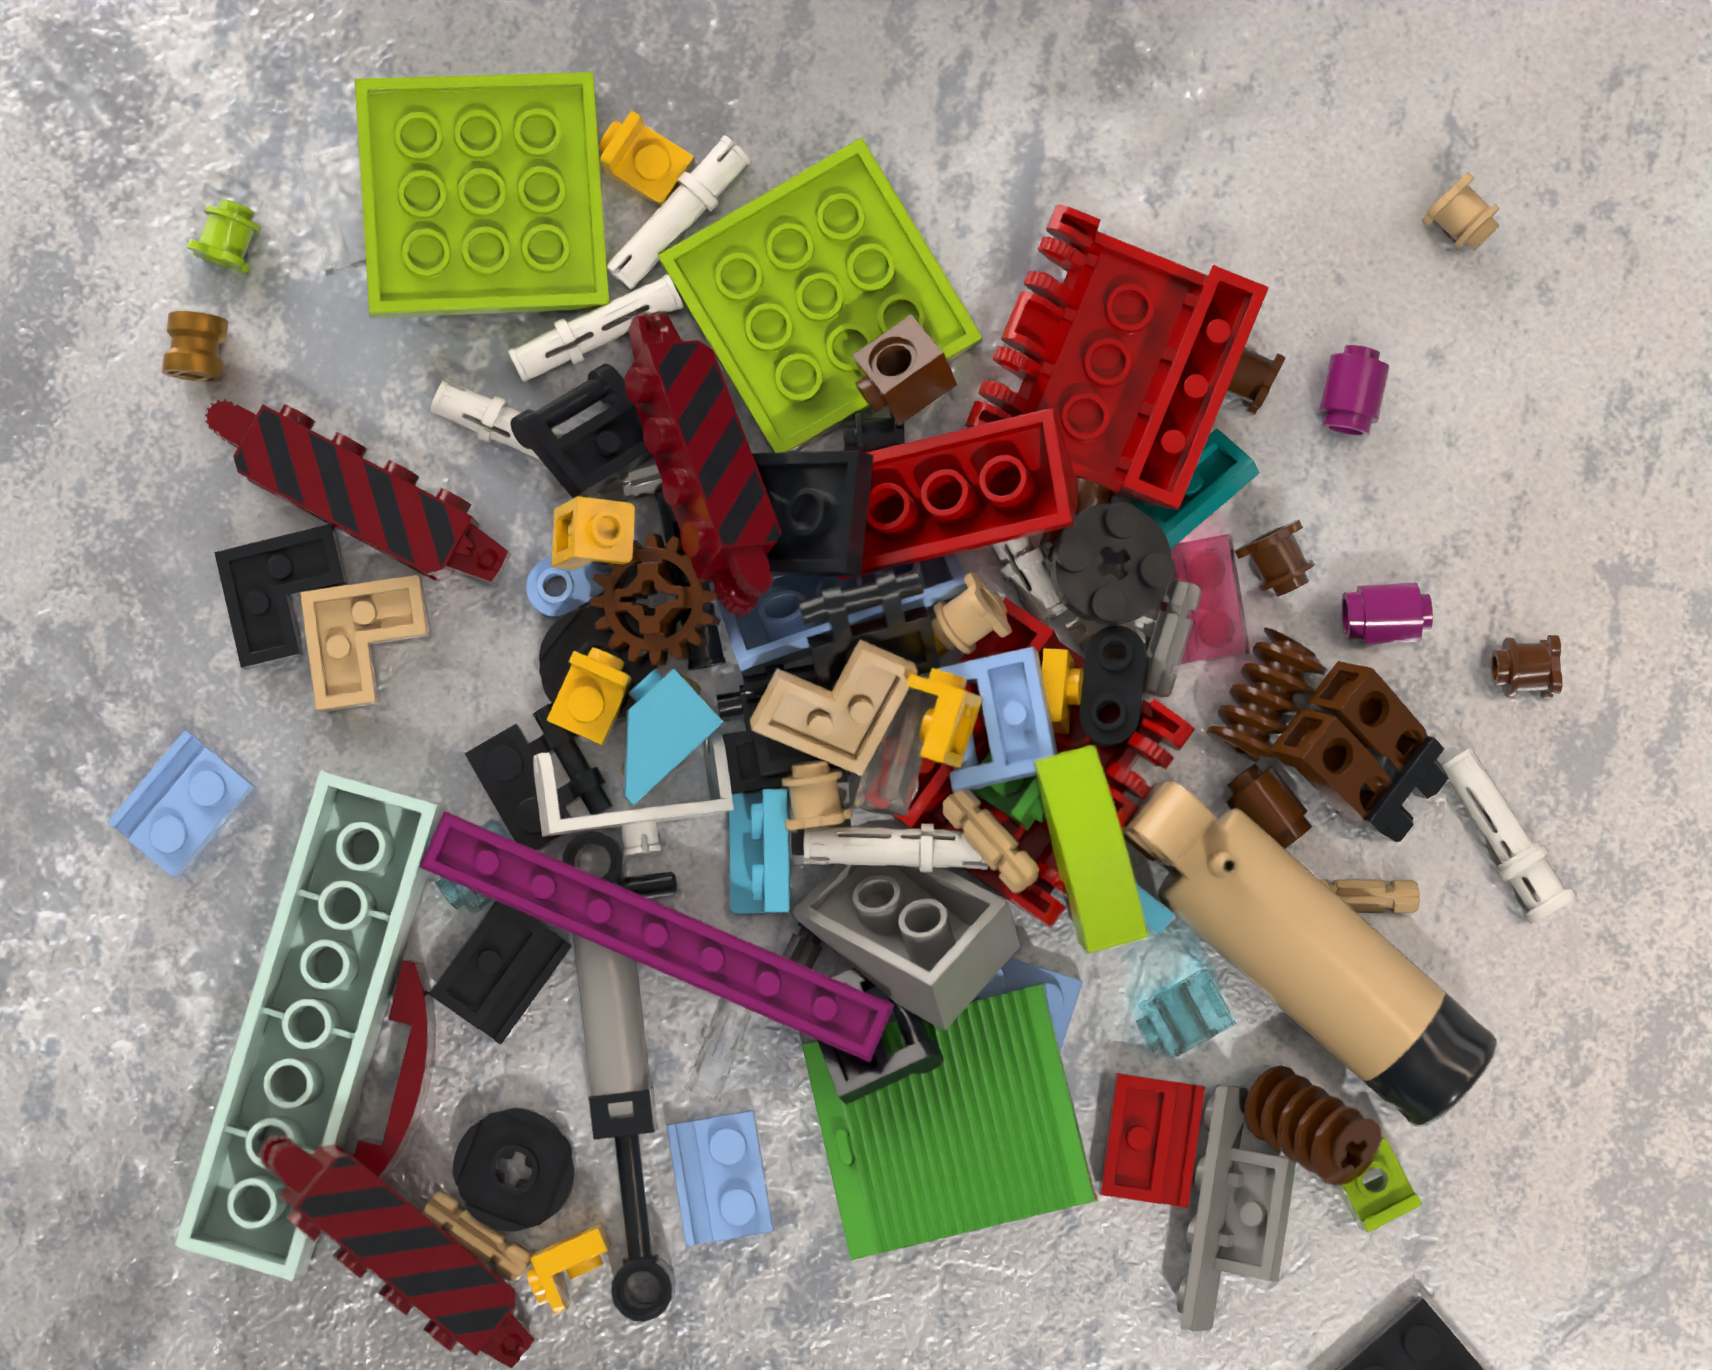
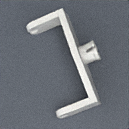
(636, 825)

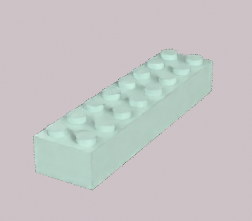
(310, 1016)

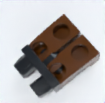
(1363, 751)

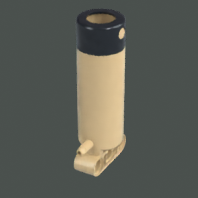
(1311, 954)

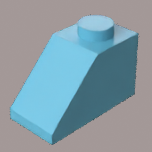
(662, 730)

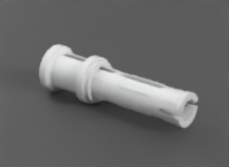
(1521, 860)

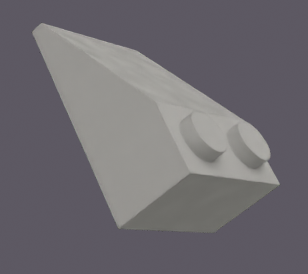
(913, 933)

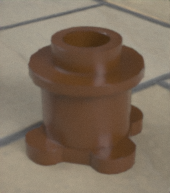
(1254, 378)
(1278, 559)
(1528, 667)

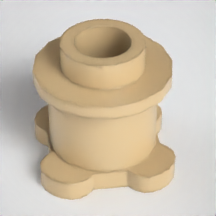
(1463, 215)
(970, 616)
(814, 796)

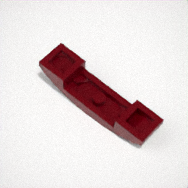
(416, 1008)

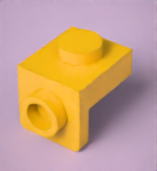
(1062, 686)

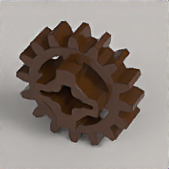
(660, 622)

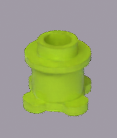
(226, 235)

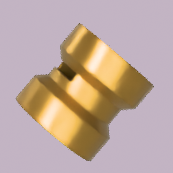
(194, 346)

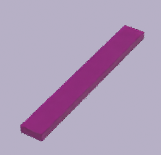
(657, 936)

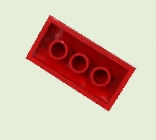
(968, 490)

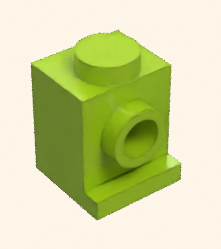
(1386, 1203)

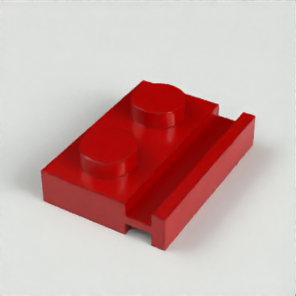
(1151, 1140)

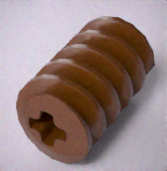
(1268, 696)
(1311, 1126)

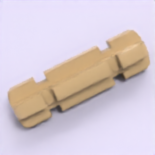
(990, 840)
(1376, 896)
(477, 1238)

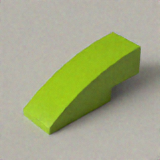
(1090, 850)

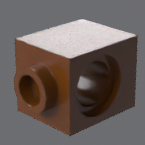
(905, 350)

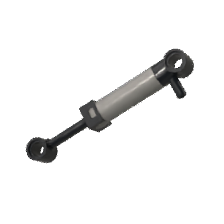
(619, 1073)

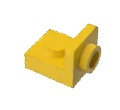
(643, 159)
(591, 532)
(591, 695)
(951, 722)
(575, 1255)

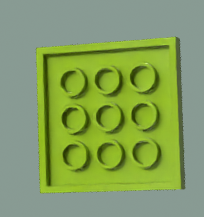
(481, 194)
(806, 285)

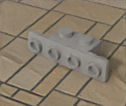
(1238, 1212)

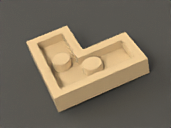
(344, 625)
(842, 723)

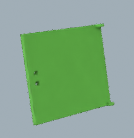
(962, 1144)

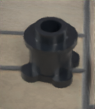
(872, 434)

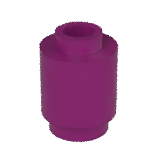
(1353, 390)
(1386, 614)

